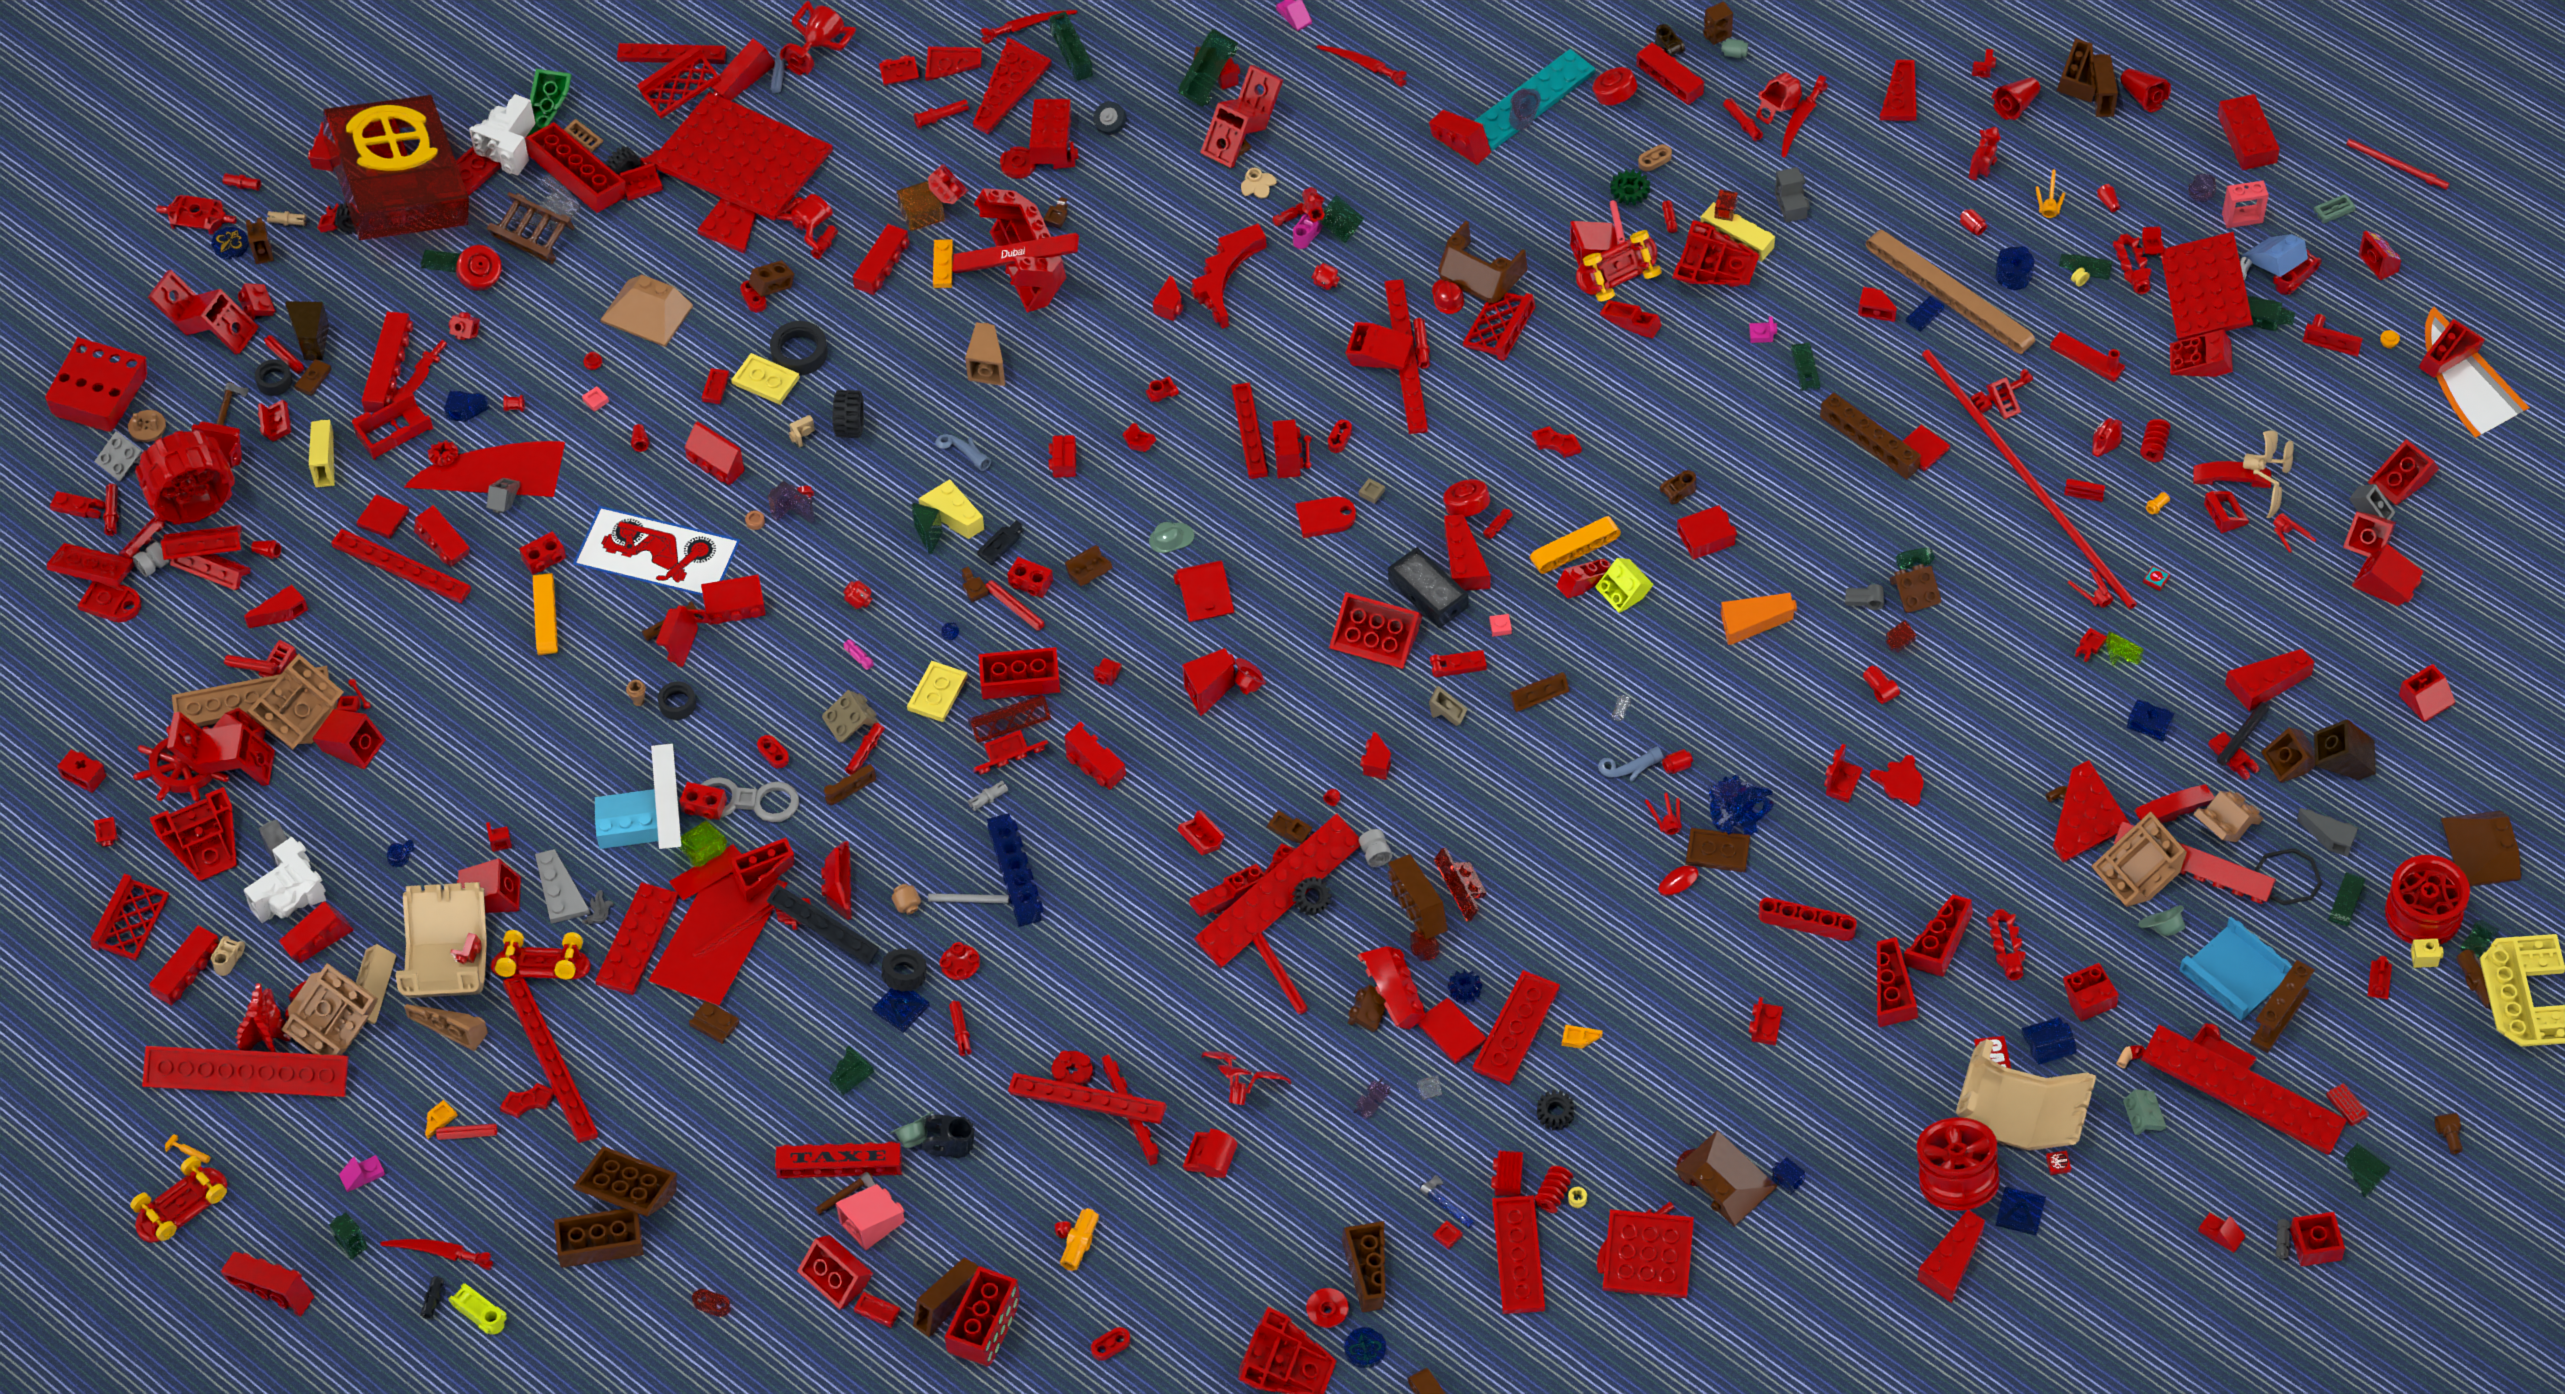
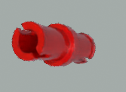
(241, 181)
(825, 241)

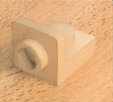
(801, 428)

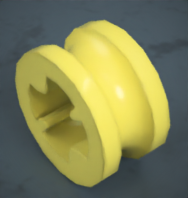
(2080, 277)
(1577, 1203)

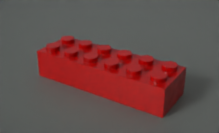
(575, 167)

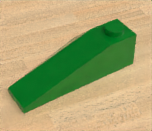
(547, 95)

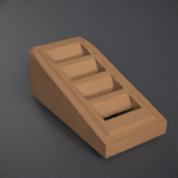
(574, 126)

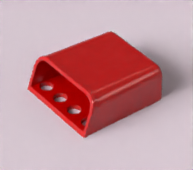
(94, 388)

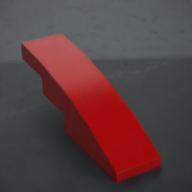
(2177, 803)

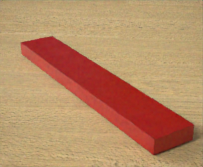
(1249, 430)

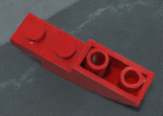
(1228, 892)

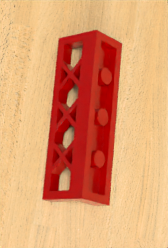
(213, 568)

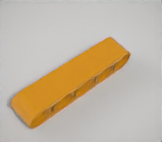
(1575, 545)
(545, 614)

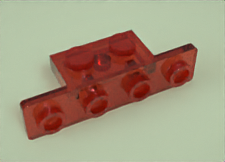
(1462, 882)

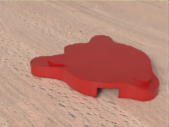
(1901, 781)

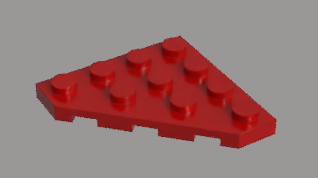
(2087, 814)

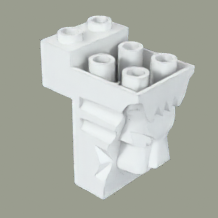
(504, 134)
(287, 886)

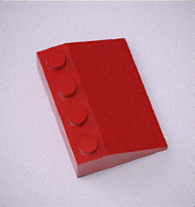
(1375, 630)

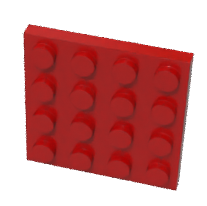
(1648, 1253)

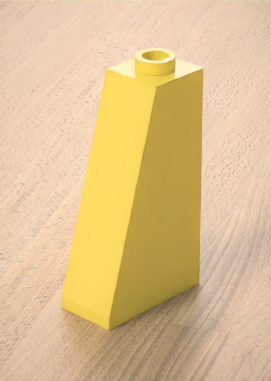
(322, 453)

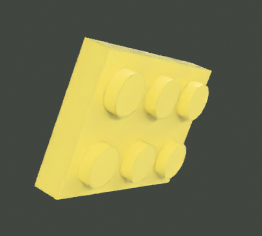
(765, 379)
(937, 691)

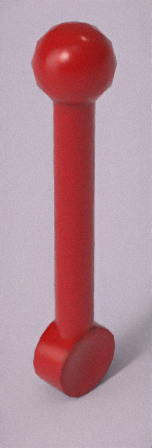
(1307, 439)
(352, 683)

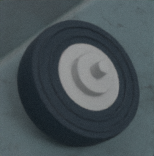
(1109, 117)

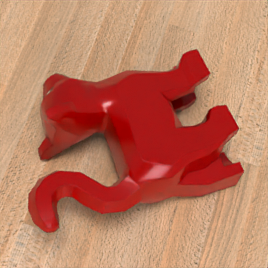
(1985, 153)

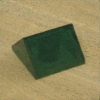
(928, 525)

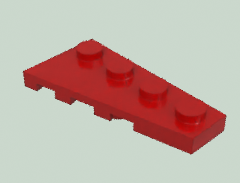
(1901, 93)

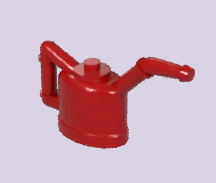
(807, 215)

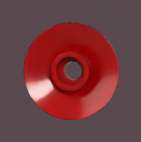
(1327, 1299)

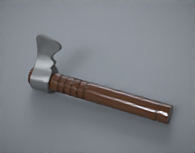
(230, 389)
(865, 1179)

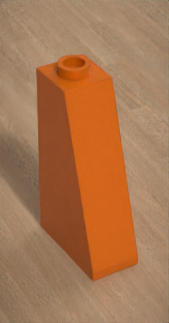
(1755, 615)

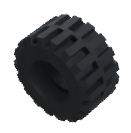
(848, 413)

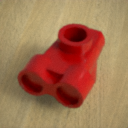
(1161, 389)

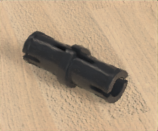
(432, 1298)

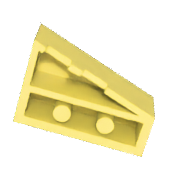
(954, 509)

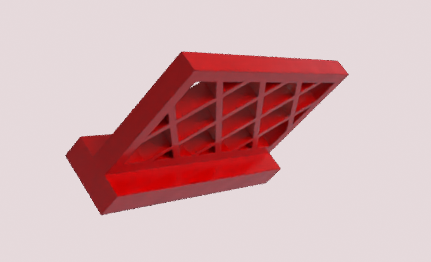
(672, 73)
(1512, 326)
(201, 542)
(113, 912)

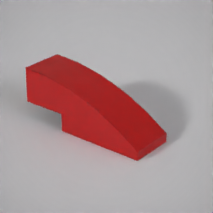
(1631, 318)

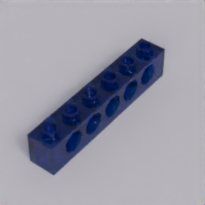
(1024, 912)

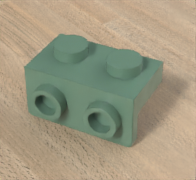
(2144, 1111)

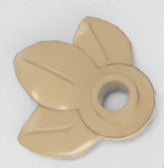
(1257, 185)

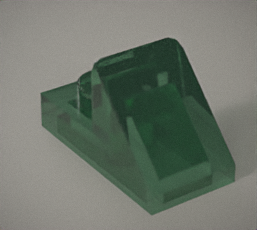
(2480, 937)

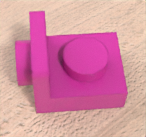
(1762, 331)

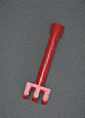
(1984, 401)

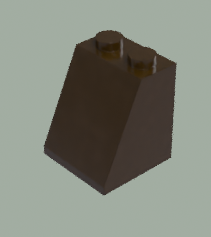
(310, 327)
(2345, 750)

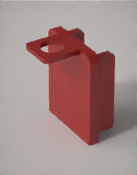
(227, 438)
(679, 632)

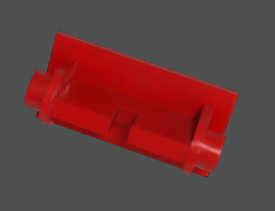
(2379, 978)

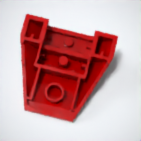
(1714, 258)
(200, 835)
(1284, 1358)

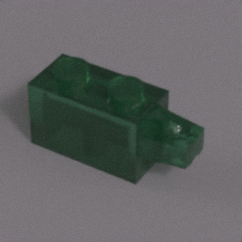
(2269, 313)

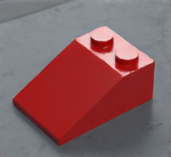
(2404, 472)

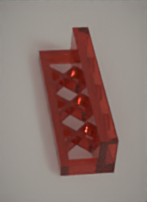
(1010, 710)

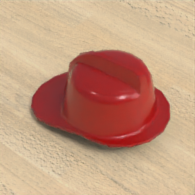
(1447, 297)
(1248, 676)

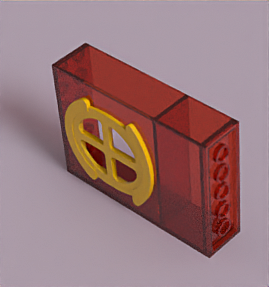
(398, 192)

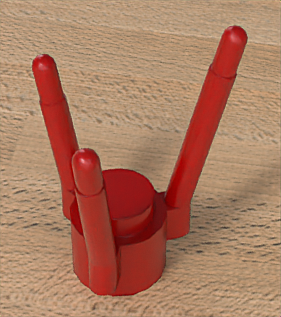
(2285, 524)
(2102, 595)
(1670, 824)

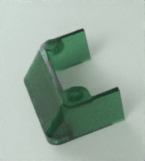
(1206, 68)

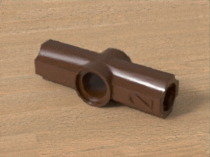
(2473, 974)

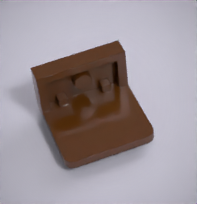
(1916, 588)

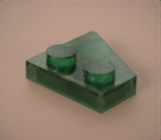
(850, 1071)
(2365, 1168)

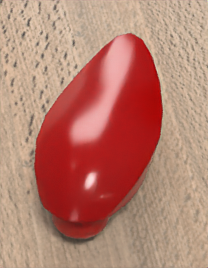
(1678, 880)

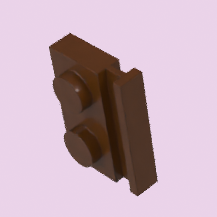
(714, 1022)

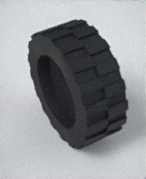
(903, 982)

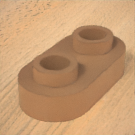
(1652, 158)

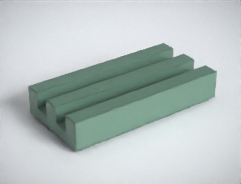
(2336, 210)

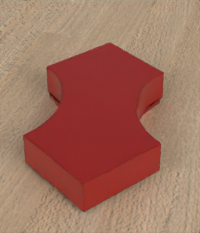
(1549, 439)
(518, 1103)

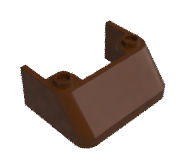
(1476, 276)

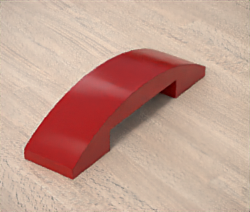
(2228, 471)

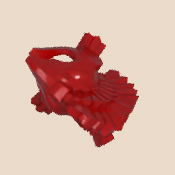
(261, 1022)

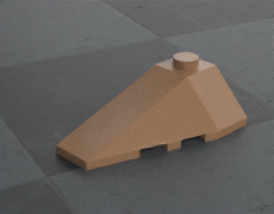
(456, 1026)

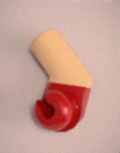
(2130, 1053)

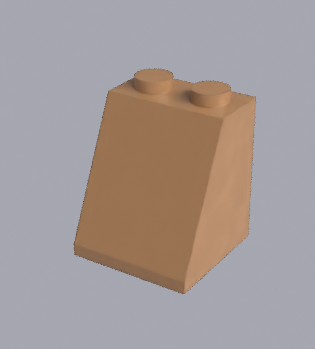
(984, 356)

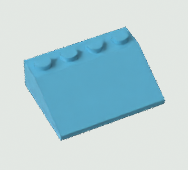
(626, 819)

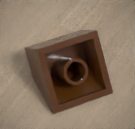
(2290, 755)

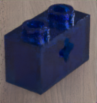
(2150, 720)

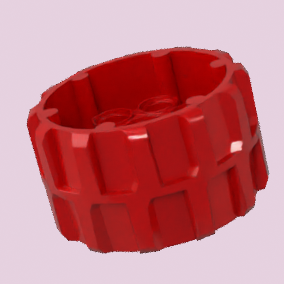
(185, 477)

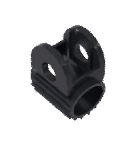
(947, 1142)

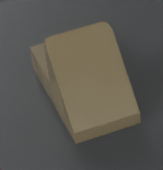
(1444, 704)

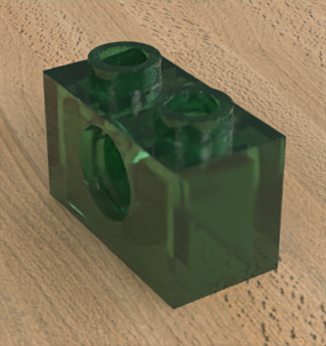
(348, 1236)

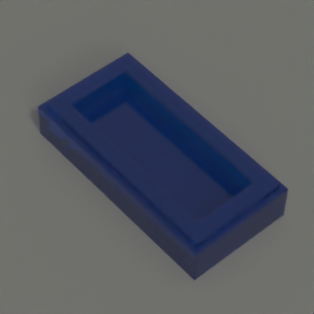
(1925, 313)

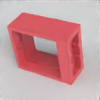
(2246, 214)

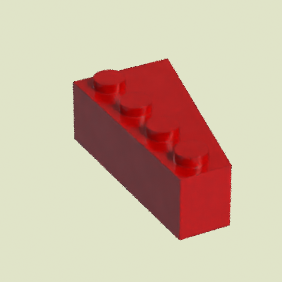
(2268, 677)

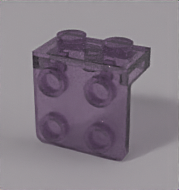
(786, 498)

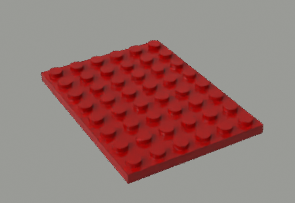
(741, 156)

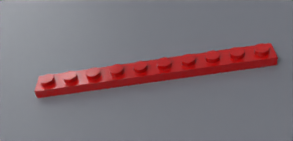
(1409, 375)
(550, 1059)

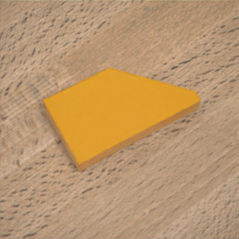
(1579, 1036)
(439, 1117)

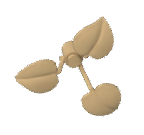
(2258, 462)

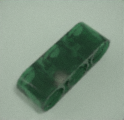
(2346, 899)

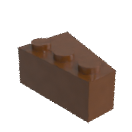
(2078, 72)

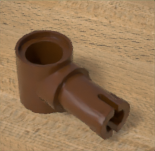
(2449, 1127)

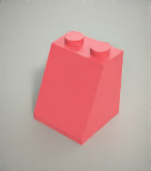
(870, 1215)

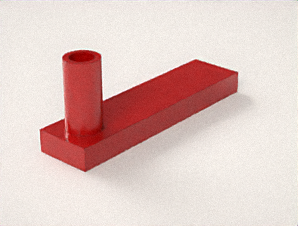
(2088, 357)

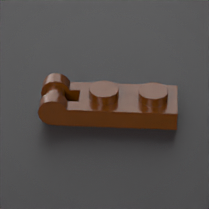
(849, 785)

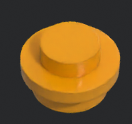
(2389, 339)

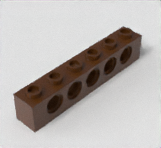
(1870, 435)

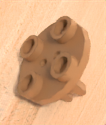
(146, 426)

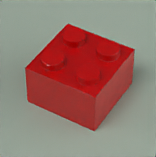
(2317, 1239)

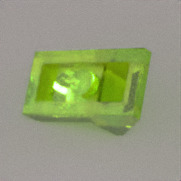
(2120, 647)

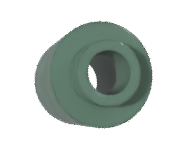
(1734, 48)

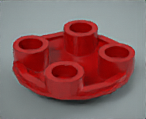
(959, 961)

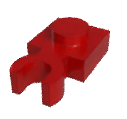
(327, 221)
(2090, 642)

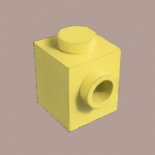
(2426, 953)

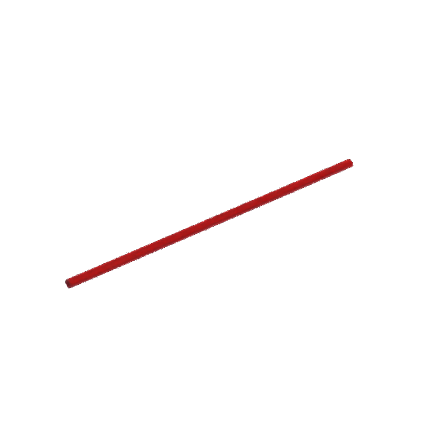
(2029, 479)

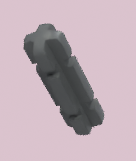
(2282, 1239)

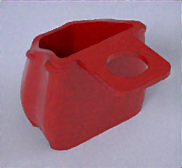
(1779, 95)

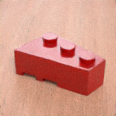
(2451, 348)
(440, 536)

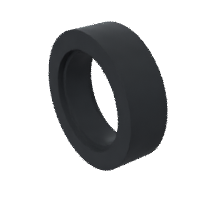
(799, 329)

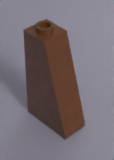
(2106, 89)
(943, 1297)

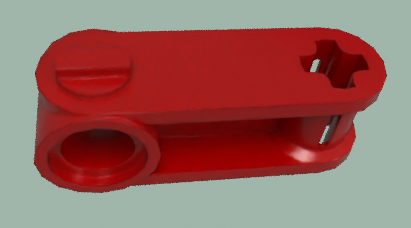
(2294, 278)

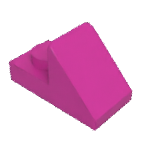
(1294, 13)
(361, 1173)

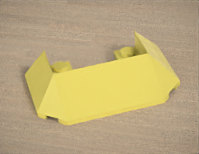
(2509, 995)

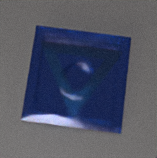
(900, 1008)
(2020, 1211)

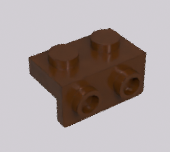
(1087, 566)
(1367, 1008)

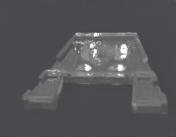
(558, 201)

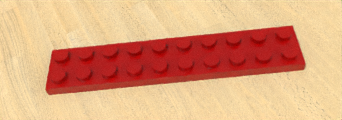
(1273, 893)
(245, 1071)
(2243, 1089)

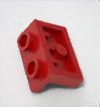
(898, 70)
(1766, 1022)

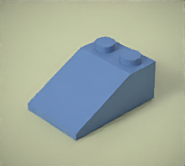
(2278, 254)

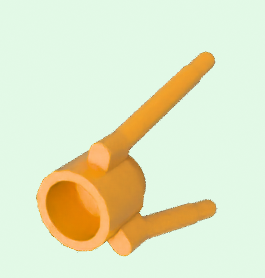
(2050, 208)

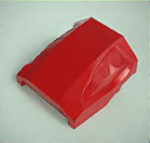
(946, 185)

